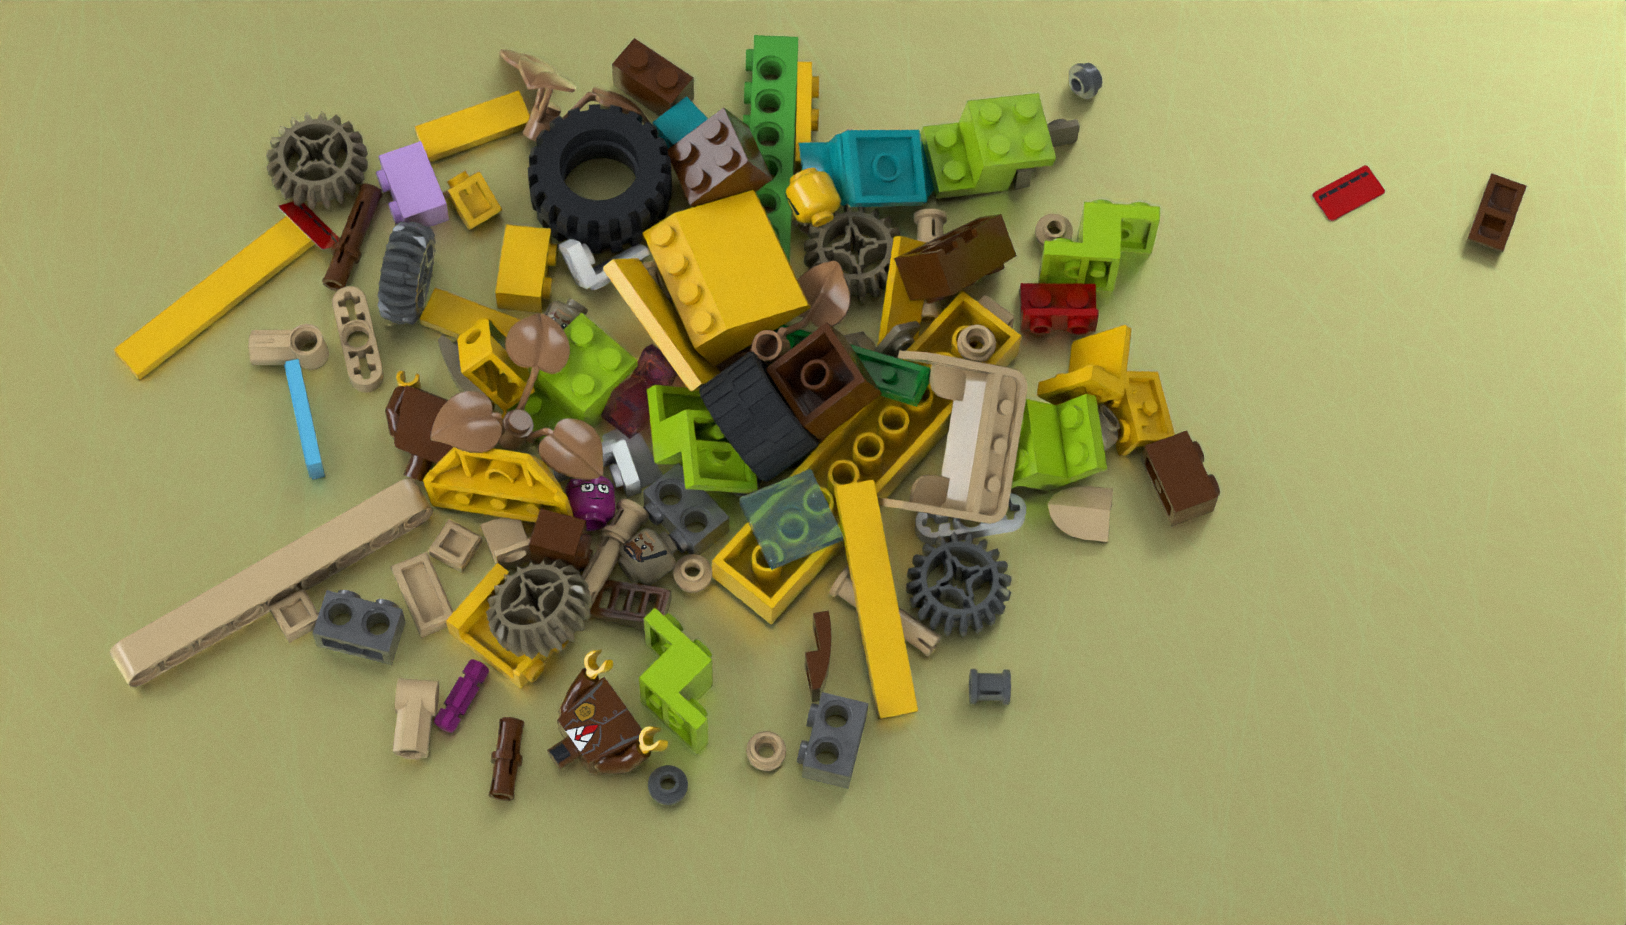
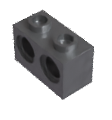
(693, 507)
(354, 636)
(840, 741)

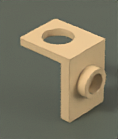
(507, 542)

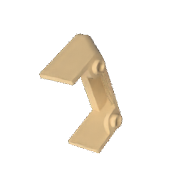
(979, 440)

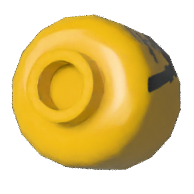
(812, 197)

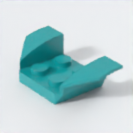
(873, 167)

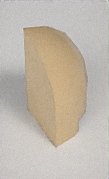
(1083, 512)

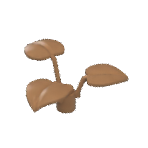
(541, 75)
(829, 302)
(471, 426)

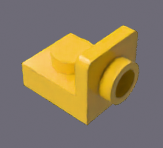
(472, 198)

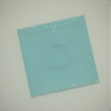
(790, 519)

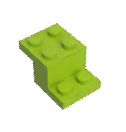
(987, 145)
(1102, 236)
(586, 381)
(689, 436)
(1059, 443)
(677, 679)

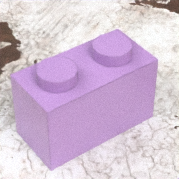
(412, 186)

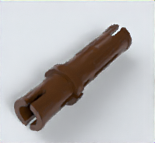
(347, 250)

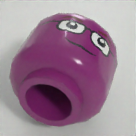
(592, 501)

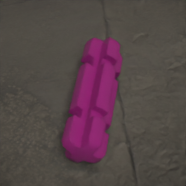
(461, 695)

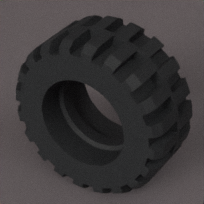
(592, 136)

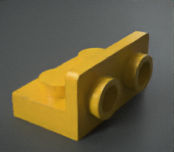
(1141, 412)

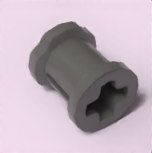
(989, 686)

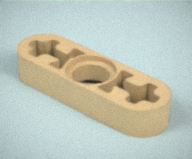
(362, 324)

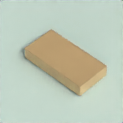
(423, 593)

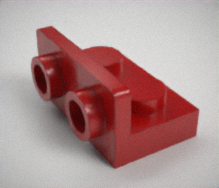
(1058, 308)

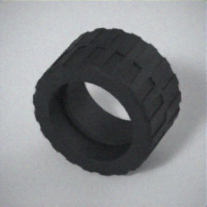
(756, 417)

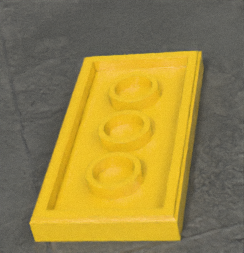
(660, 320)

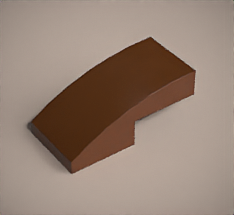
(1496, 212)
(818, 661)

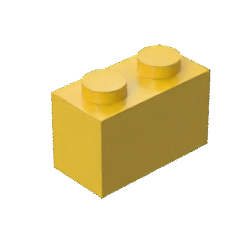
(525, 269)

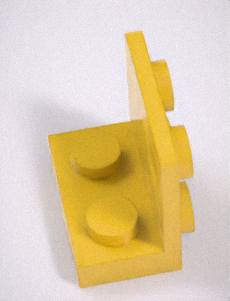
(1095, 368)

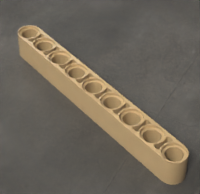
(268, 581)

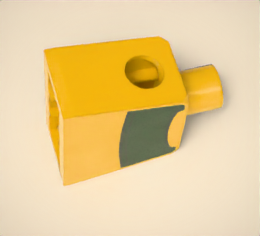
(485, 358)

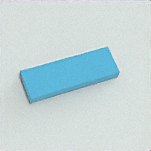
(304, 419)

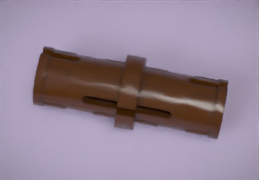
(506, 759)

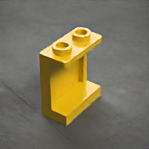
(472, 629)

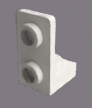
(580, 258)
(623, 470)

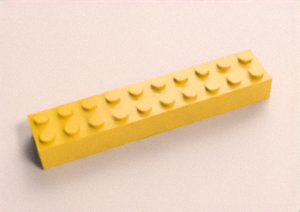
(876, 444)

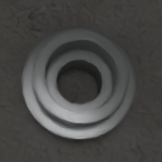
(1085, 80)
(665, 796)

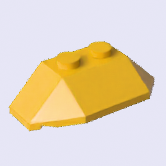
(495, 484)

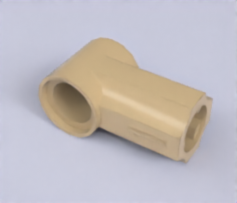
(279, 346)
(415, 706)

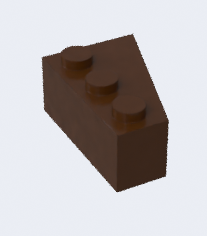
(956, 259)

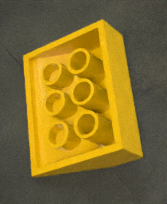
(726, 273)

